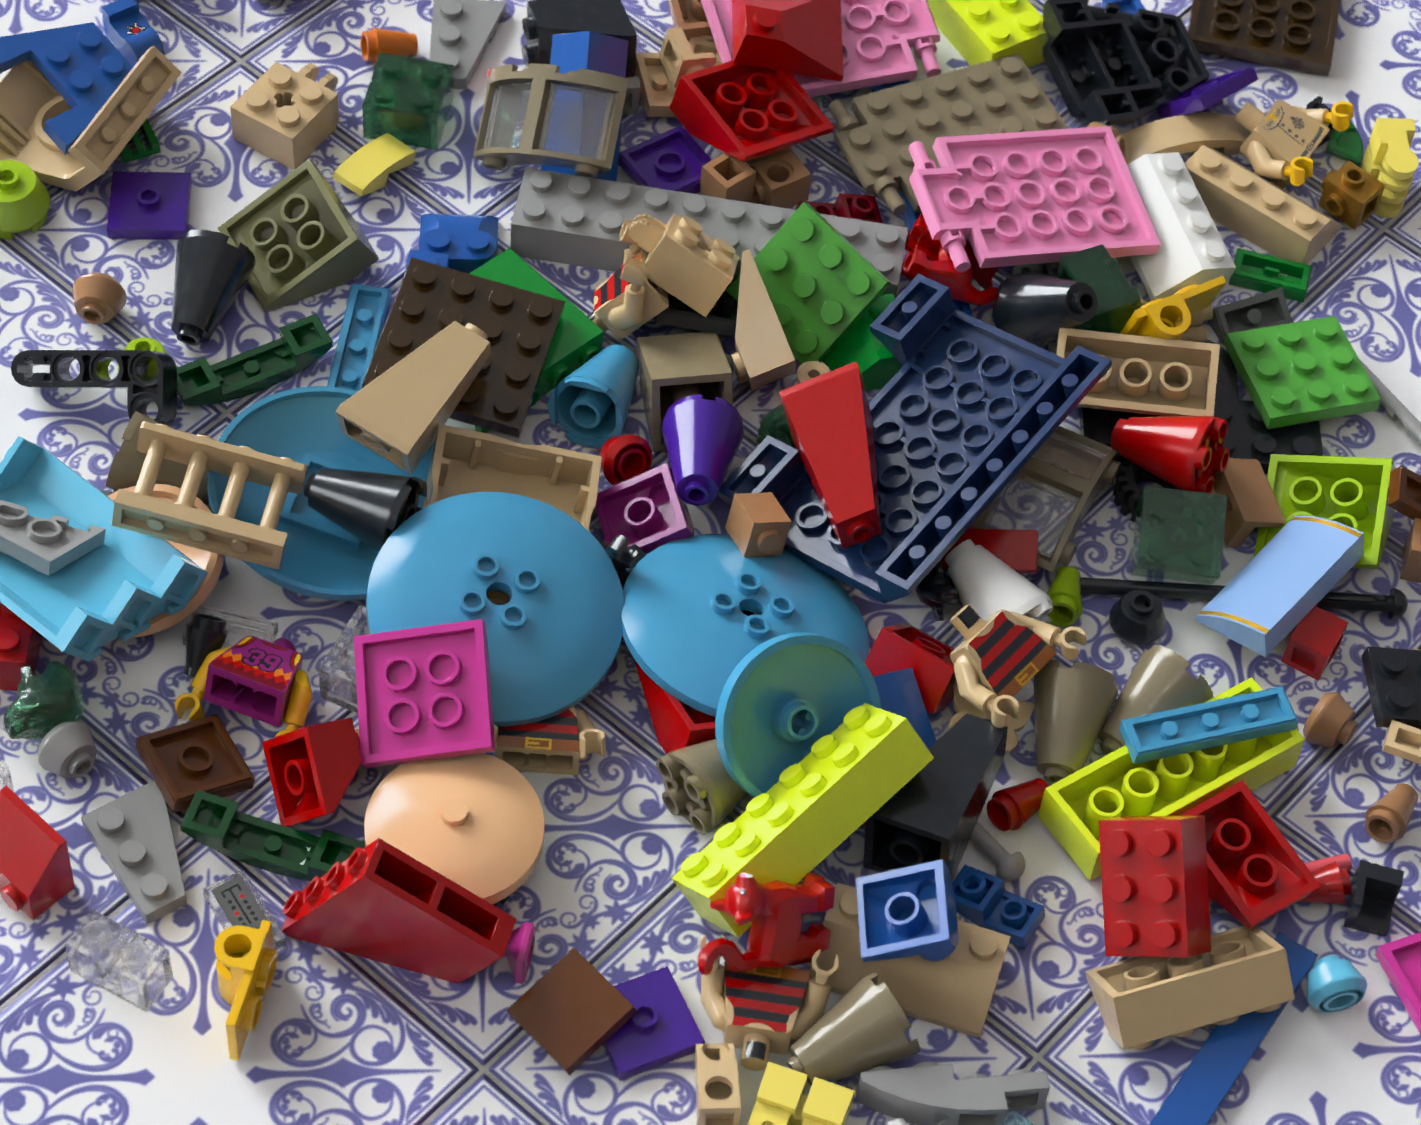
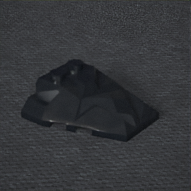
(1118, 62)

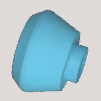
(1334, 985)

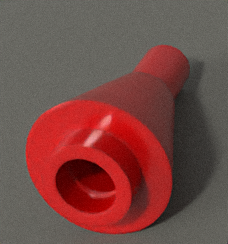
(1334, 885)

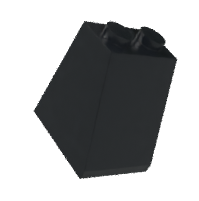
(570, 16)

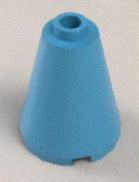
(596, 397)

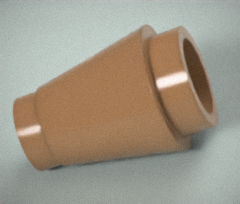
(1391, 814)

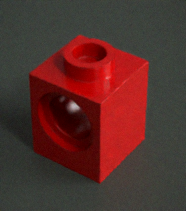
(1314, 642)

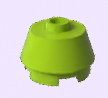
(22, 199)

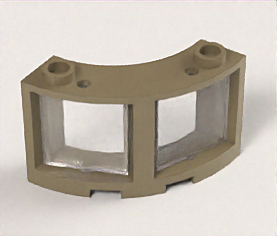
(550, 118)
(1054, 494)

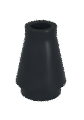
(203, 636)

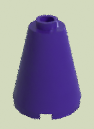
(701, 445)

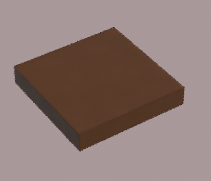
(193, 759)
(571, 1011)

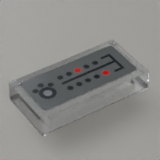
(239, 904)

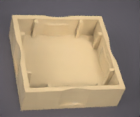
(484, 462)

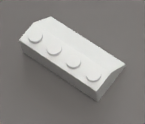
(1188, 237)

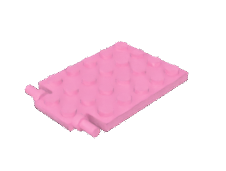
(873, 42)
(1030, 196)

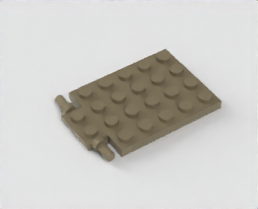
(961, 102)

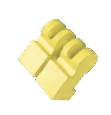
(1391, 162)
(784, 1102)

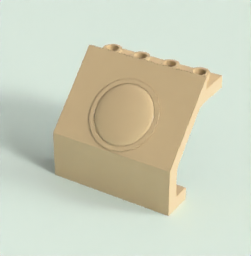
(30, 100)

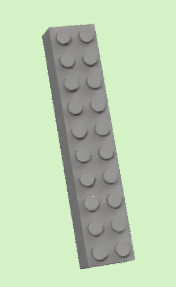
(582, 218)

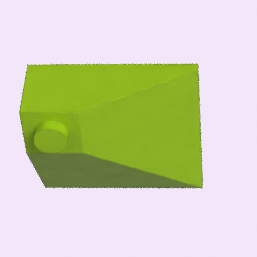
(1334, 489)

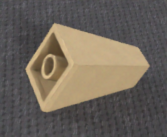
(405, 404)

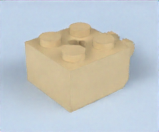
(286, 113)
(685, 259)

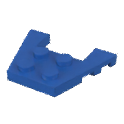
(77, 64)

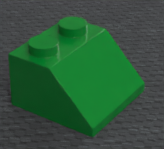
(861, 346)

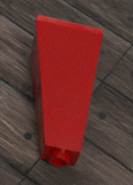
(836, 443)

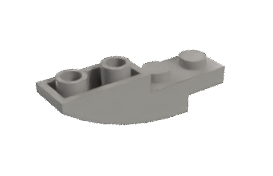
(933, 1097)

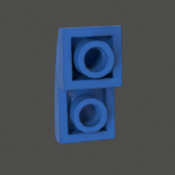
(987, 904)

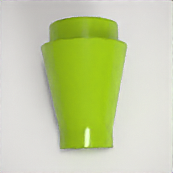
(1066, 597)

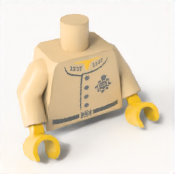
(1287, 138)

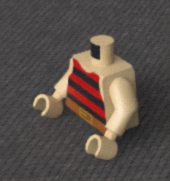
(628, 296)
(1004, 656)
(550, 744)
(764, 1006)

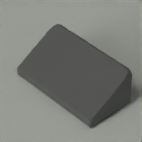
(1250, 313)

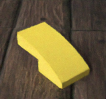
(371, 164)

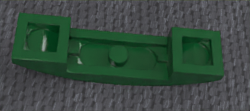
(255, 369)
(261, 842)

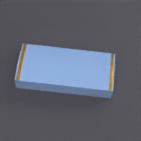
(1283, 582)

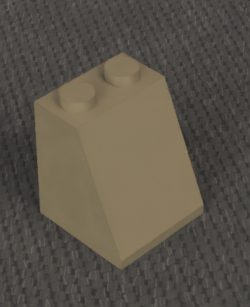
(678, 368)

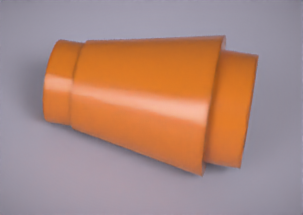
(387, 42)

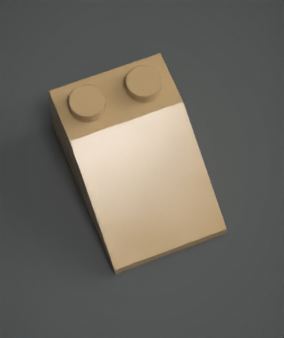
(759, 339)

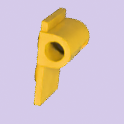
(1164, 315)
(244, 975)

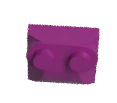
(645, 510)

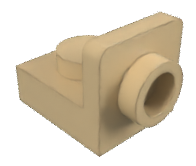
(679, 56)

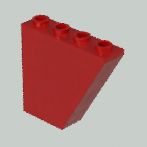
(399, 915)

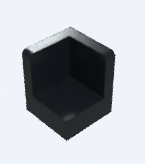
(1372, 898)

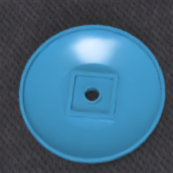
(303, 426)
(562, 588)
(688, 619)

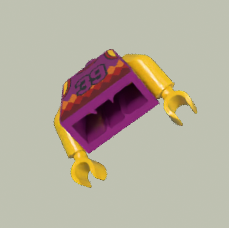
(254, 680)

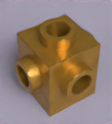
(1351, 194)

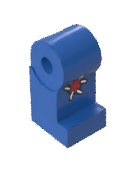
(129, 30)

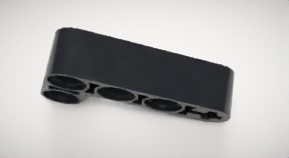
(94, 374)

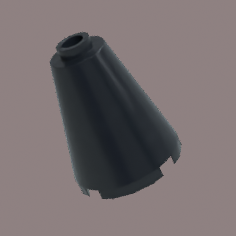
(206, 283)
(1039, 304)
(364, 502)

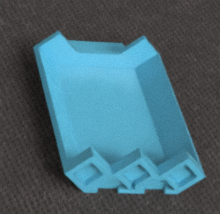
(106, 590)

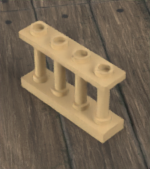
(202, 529)

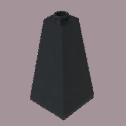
(940, 804)

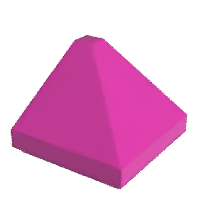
(520, 951)

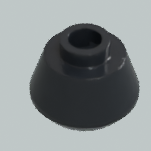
(1138, 617)

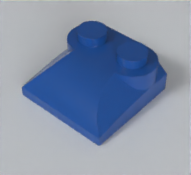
(466, 238)
(907, 913)

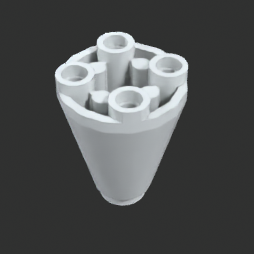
(993, 585)

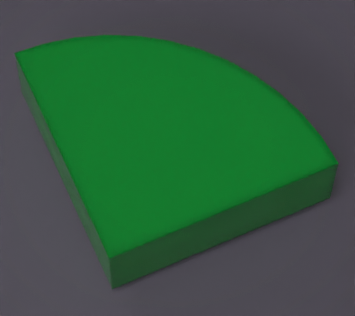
(1346, 145)

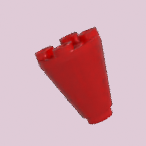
(1175, 448)

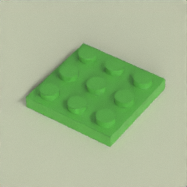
(815, 283)
(1302, 372)

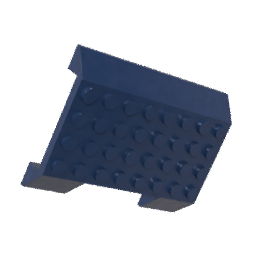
(944, 440)

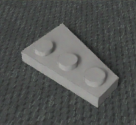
(462, 32)
(44, 542)
(140, 849)

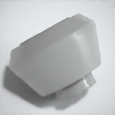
(68, 750)

